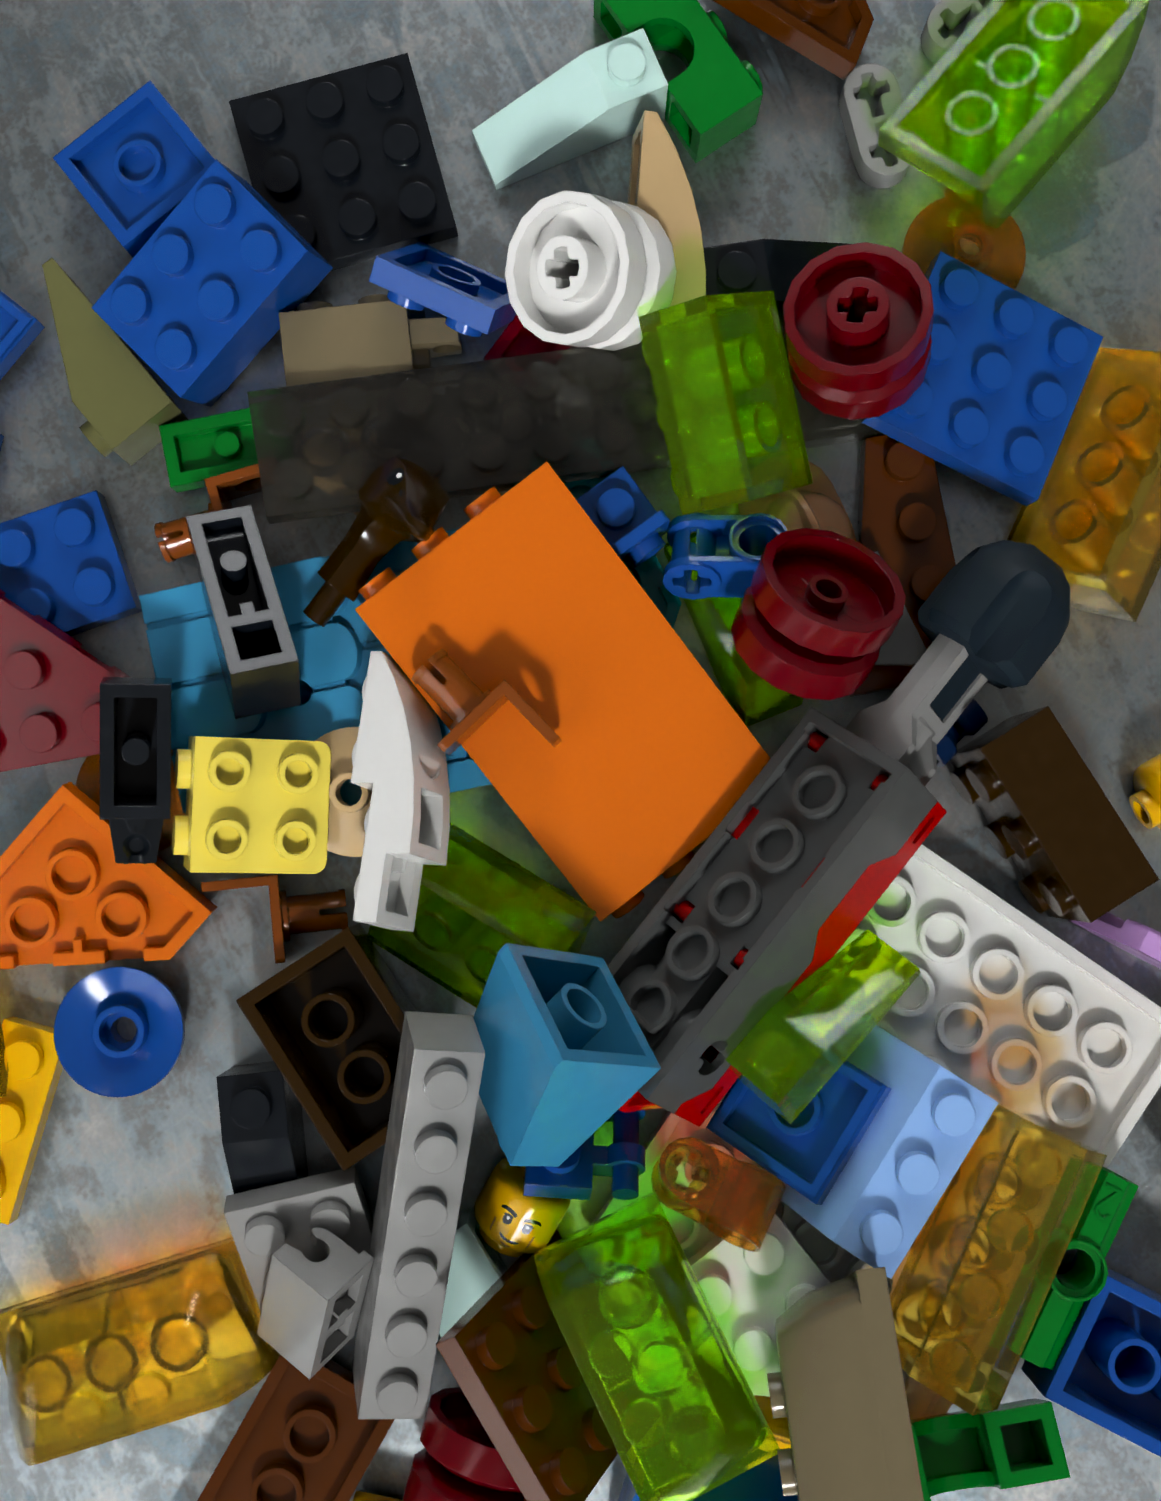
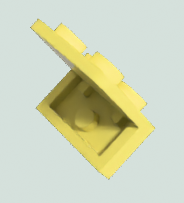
(253, 805)

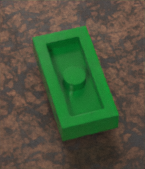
(207, 448)

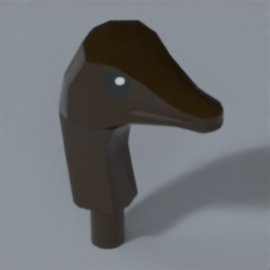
(396, 506)

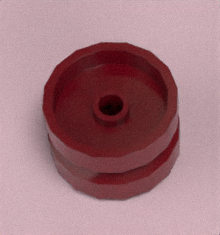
(859, 330)
(817, 613)
(457, 1456)

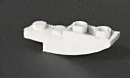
(409, 796)

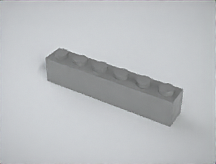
(417, 1213)

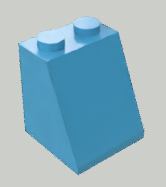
(555, 1051)

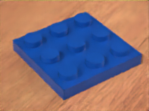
(995, 382)

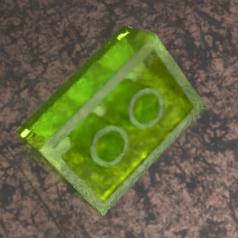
(725, 399)
(476, 909)

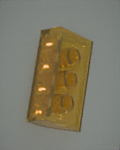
(1105, 488)
(990, 1258)

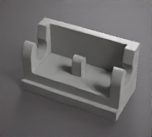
(311, 1305)

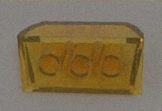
(131, 1351)

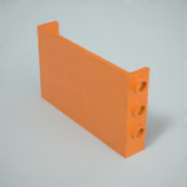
(552, 609)

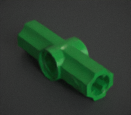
(1086, 1279)

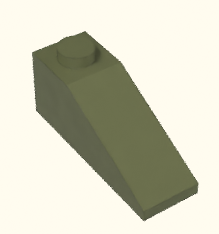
(105, 377)

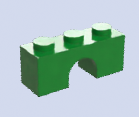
(716, 92)
(991, 1449)

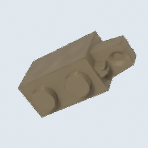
(360, 340)

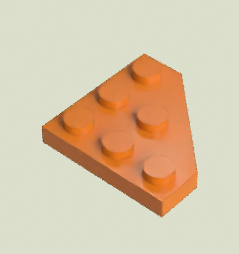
(76, 905)

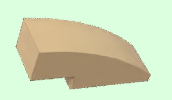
(663, 191)

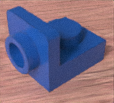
(626, 517)

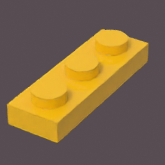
(25, 1109)

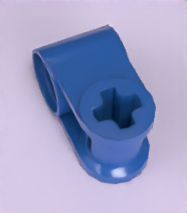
(723, 553)

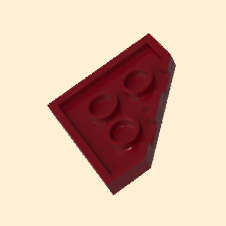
(46, 692)

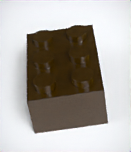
(1050, 818)
(335, 1038)

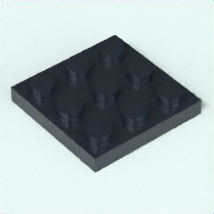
(348, 161)

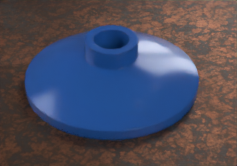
(89, 1037)

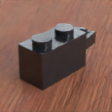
(135, 764)

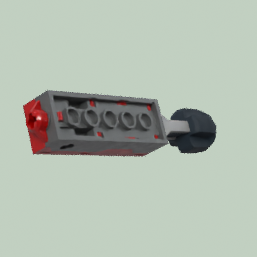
(823, 833)

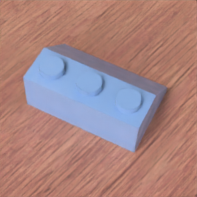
(902, 1157)

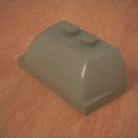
(844, 1396)

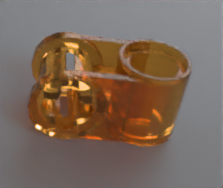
(725, 1194)

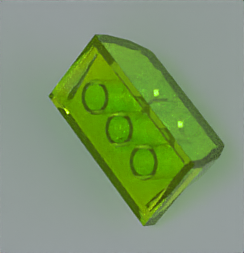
(1013, 97)
(653, 1354)

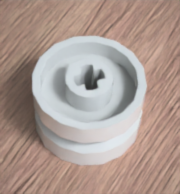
(588, 270)

